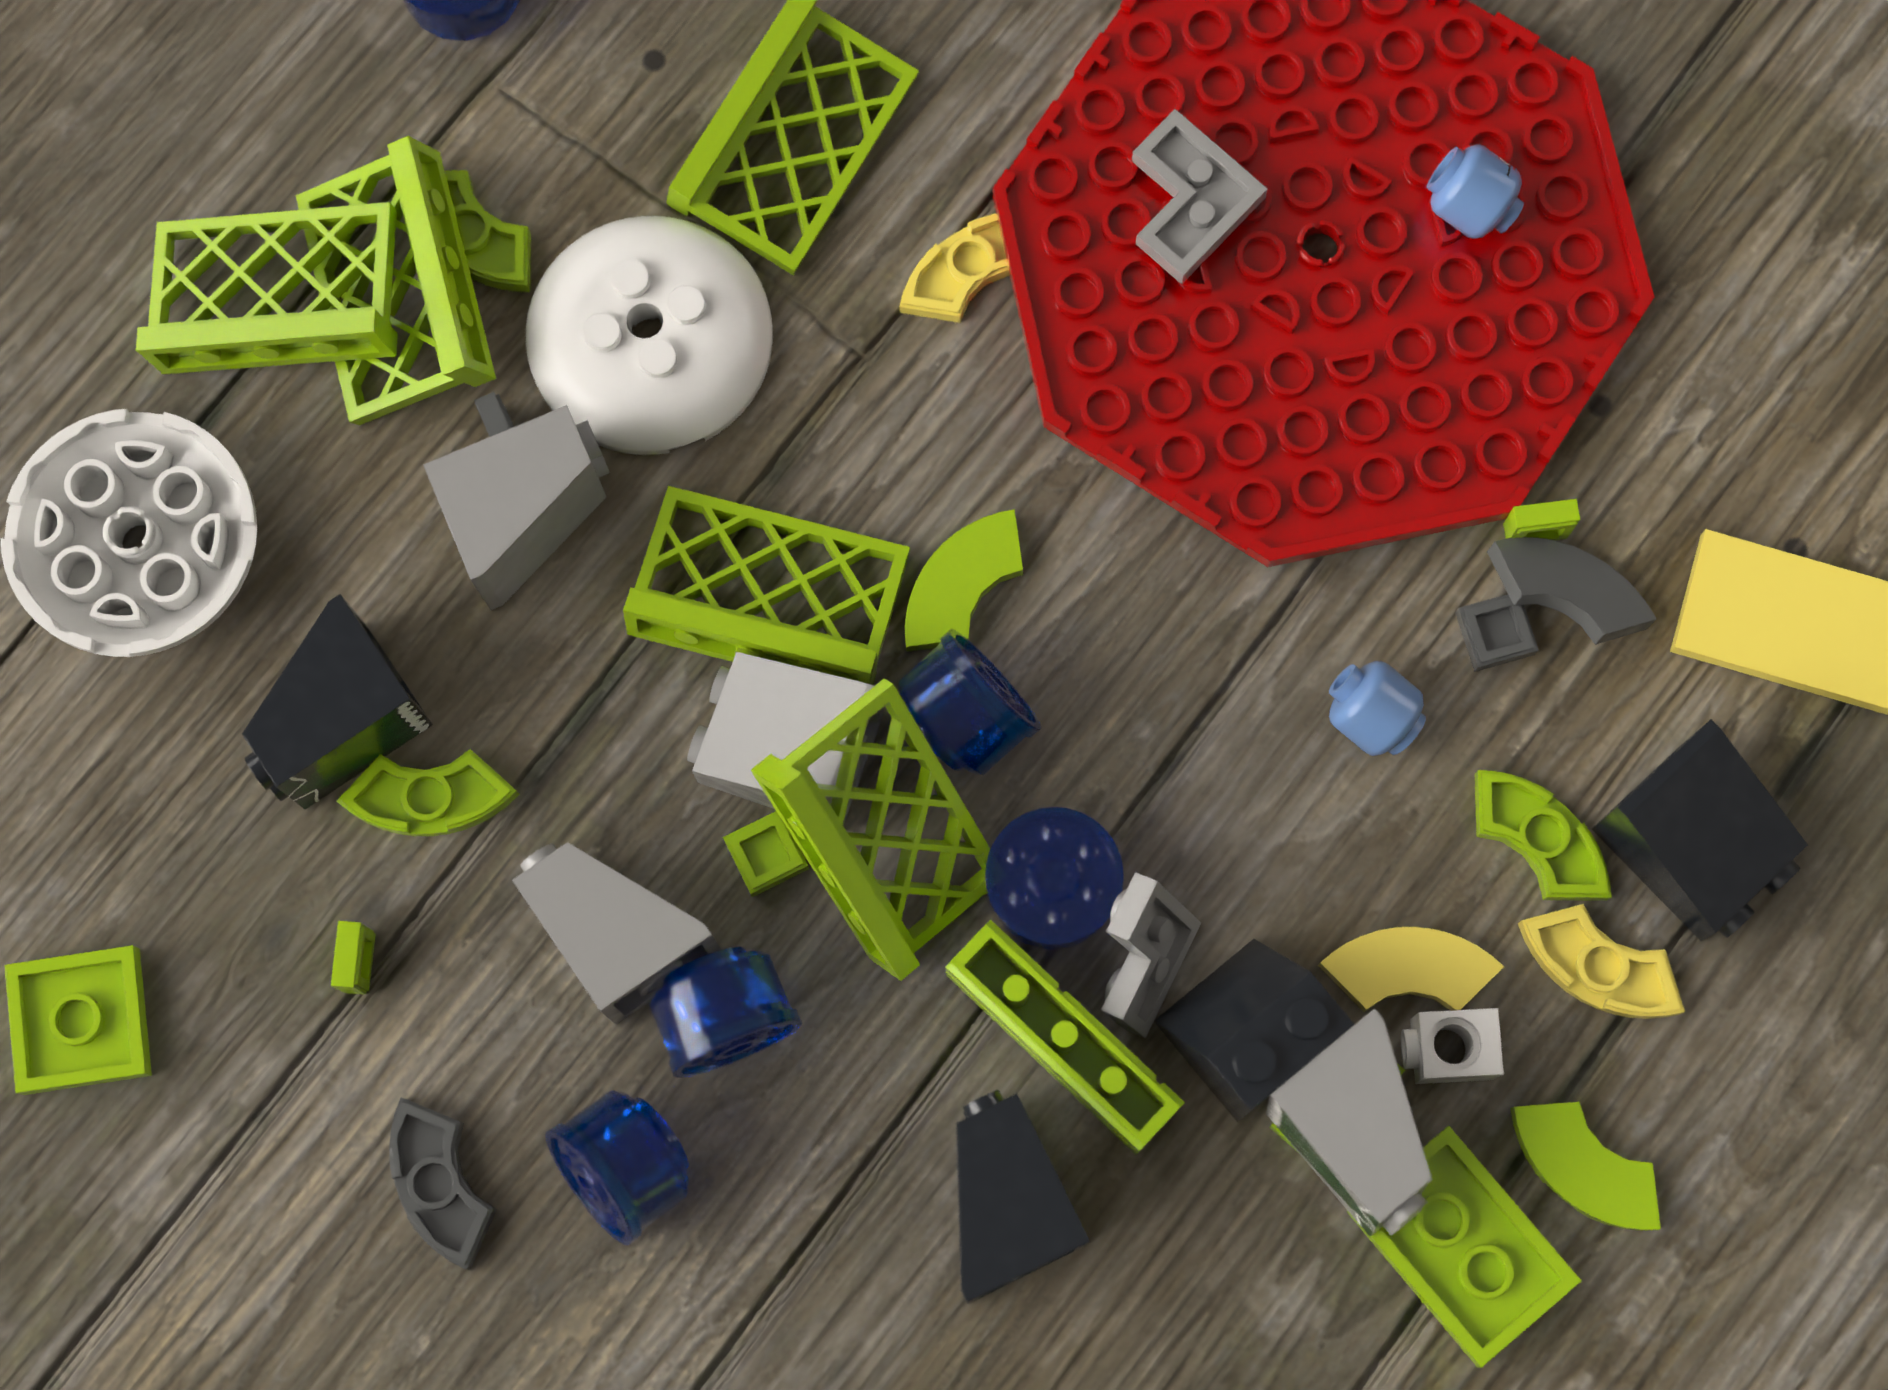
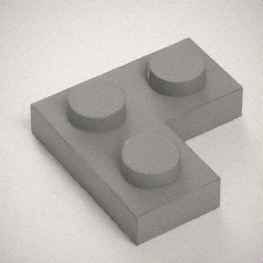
(1208, 192)
(1158, 936)

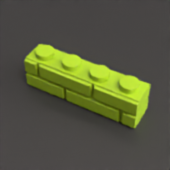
(1063, 1037)

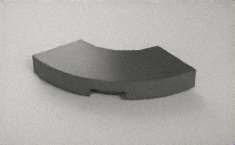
(1571, 583)
(432, 1183)

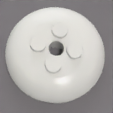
(659, 388)
(84, 497)

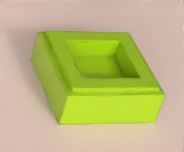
(1543, 520)
(765, 853)
(353, 958)

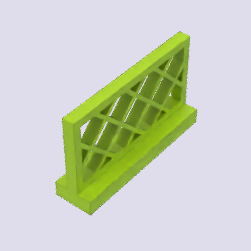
(747, 103)
(442, 273)
(280, 337)
(722, 632)
(832, 850)

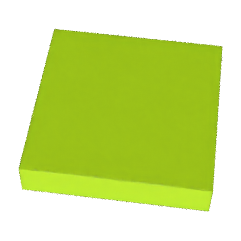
(77, 1020)

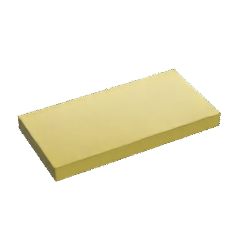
(1787, 620)

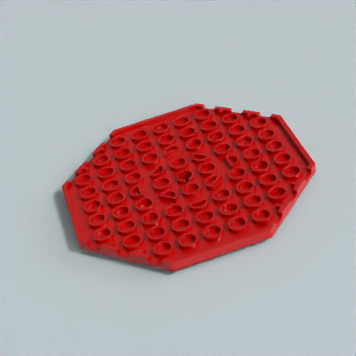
(1347, 394)

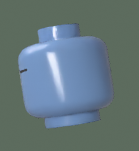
(1476, 191)
(1376, 708)

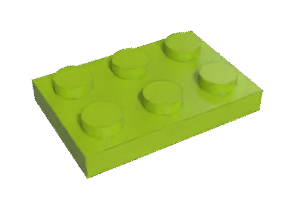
(1474, 1254)

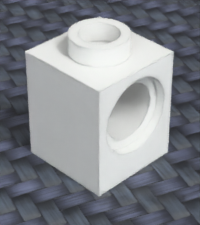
(1482, 1046)

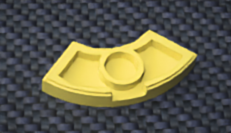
(956, 271)
(1413, 963)
(1599, 969)

